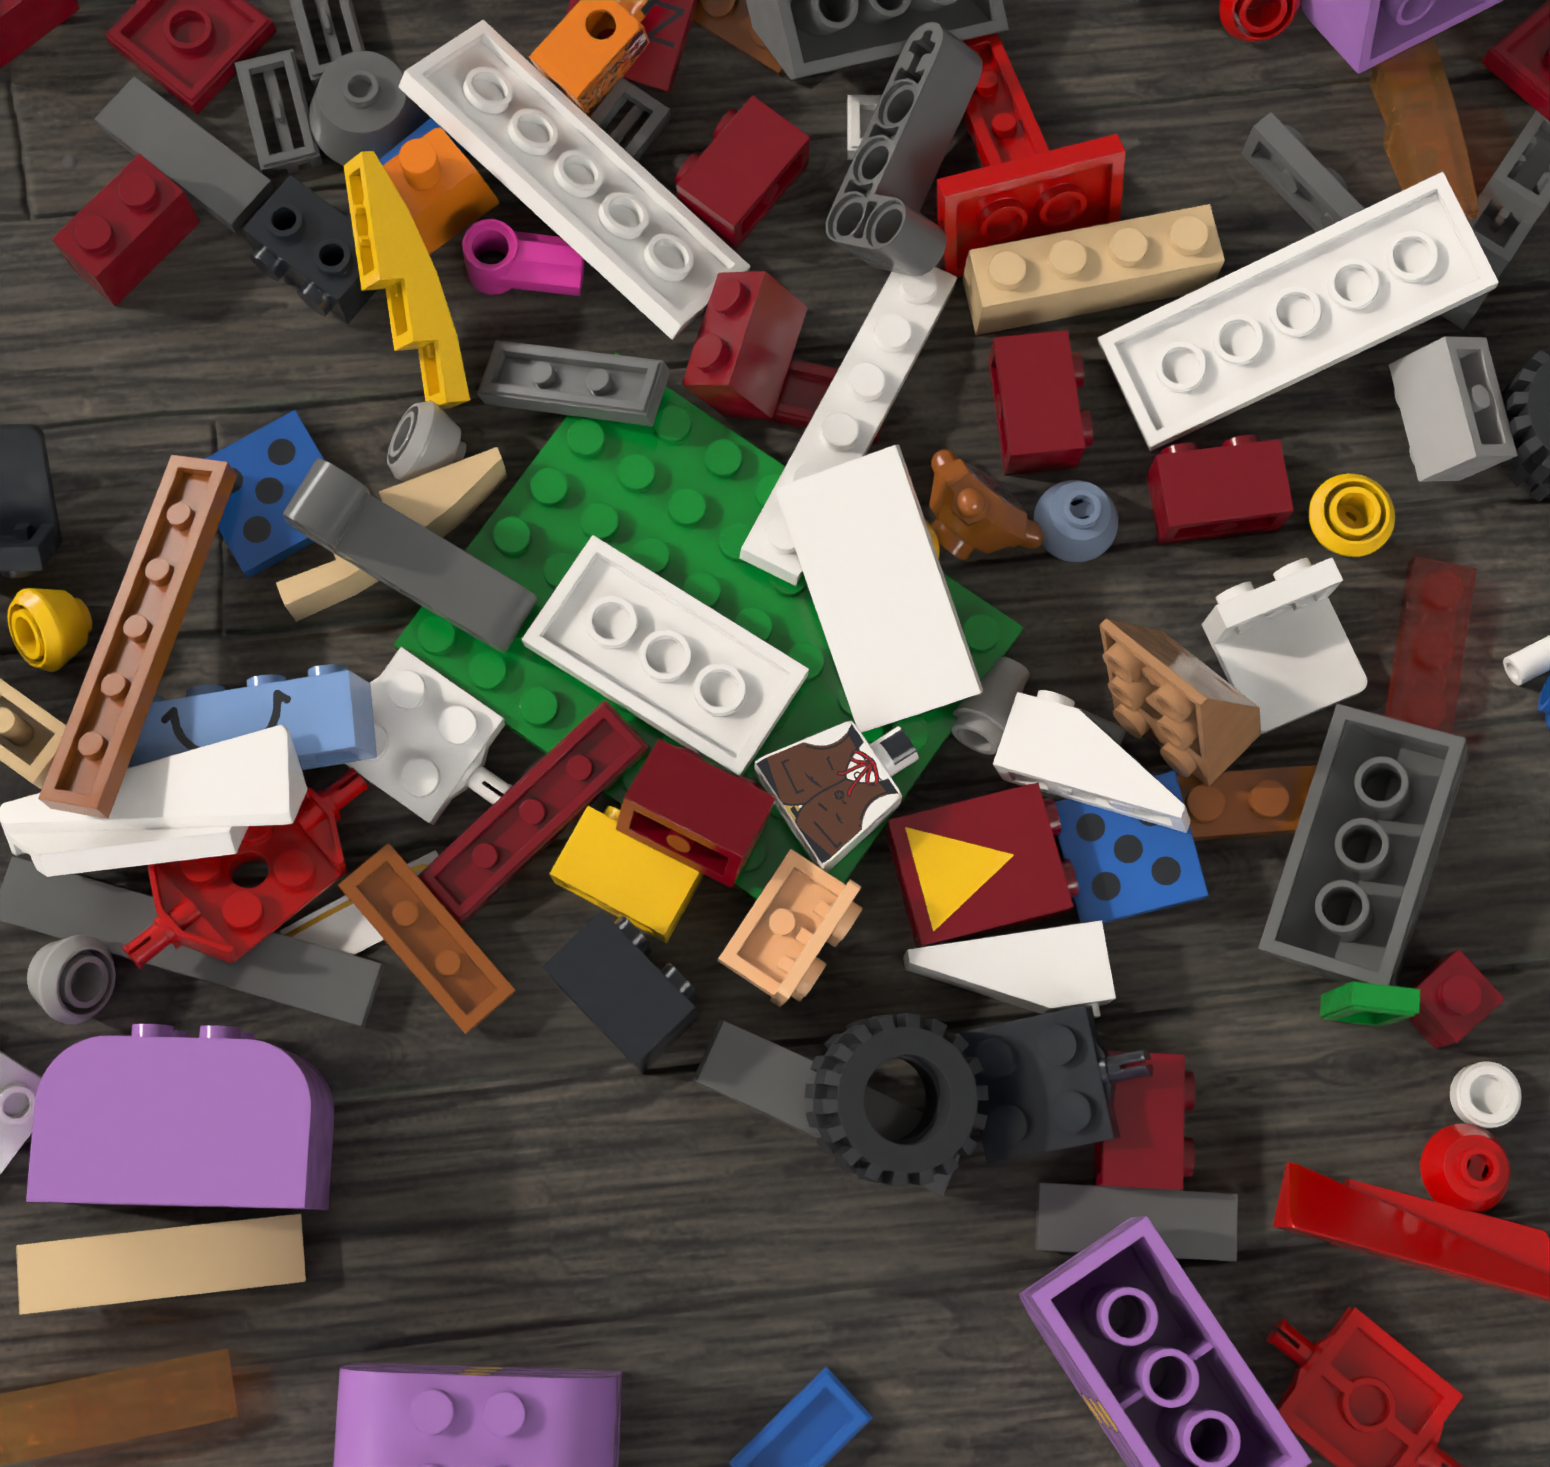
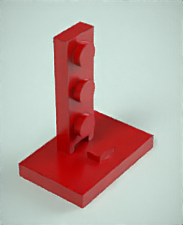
(1022, 183)

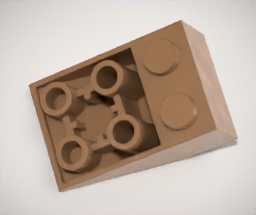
(1176, 701)

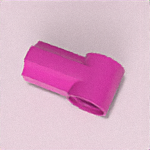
(530, 262)

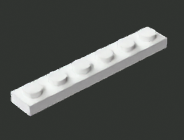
(853, 403)

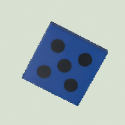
(268, 473)
(1128, 863)

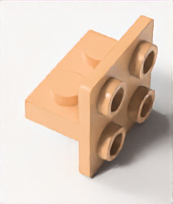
(789, 927)

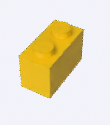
(624, 875)

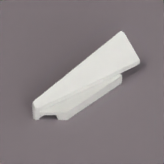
(168, 808)

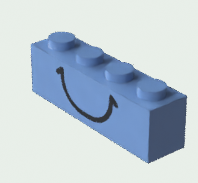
(324, 712)

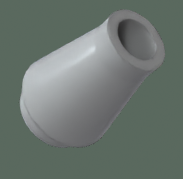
(985, 715)

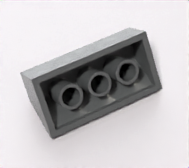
(838, 34)
(1365, 848)

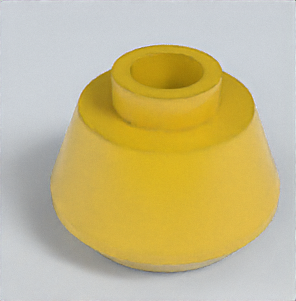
(1351, 515)
(48, 626)

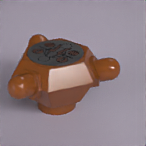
(976, 510)

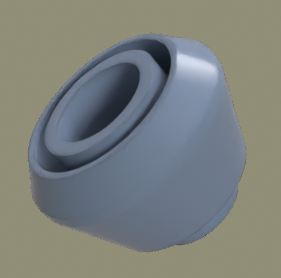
(1064, 523)

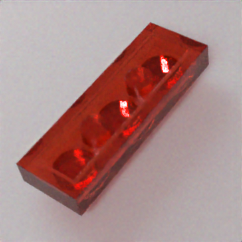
(1431, 644)

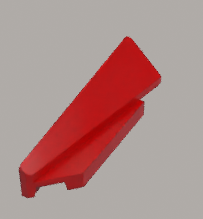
(1415, 1232)

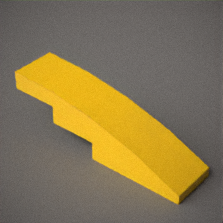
(396, 260)

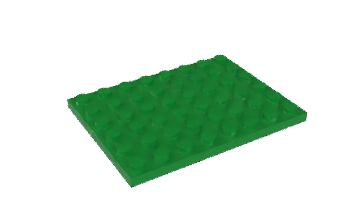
(682, 508)

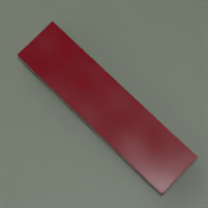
(533, 812)

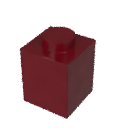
(1452, 999)

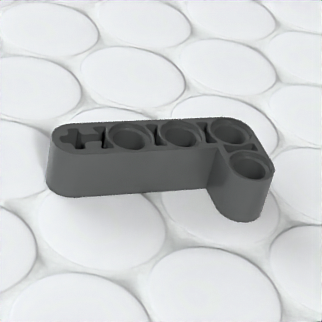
(901, 154)
(408, 557)

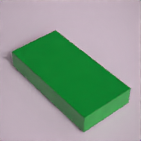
(1369, 1004)

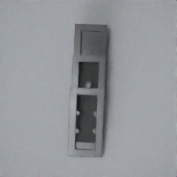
(1510, 205)
(775, 1083)

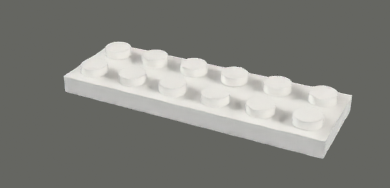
(572, 175)
(1298, 311)

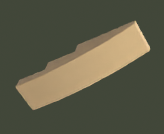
(433, 500)
(160, 1263)

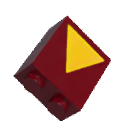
(981, 866)

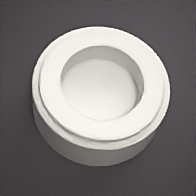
(1485, 1094)

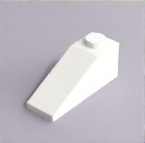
(1078, 761)
(1027, 969)

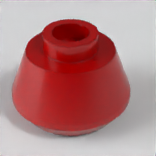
(1257, 18)
(1465, 1168)

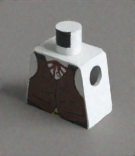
(836, 787)

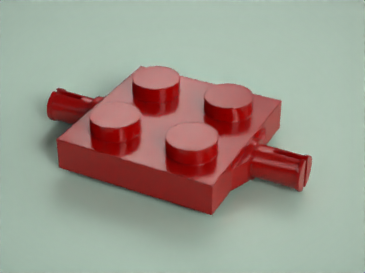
(1364, 1397)

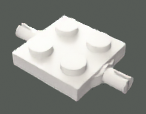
(429, 739)

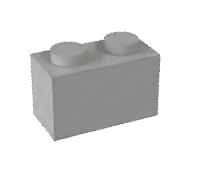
(1452, 409)

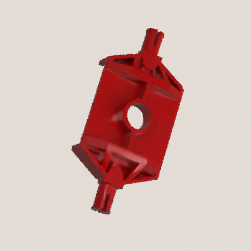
(213, 915)

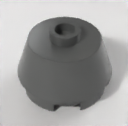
(362, 107)

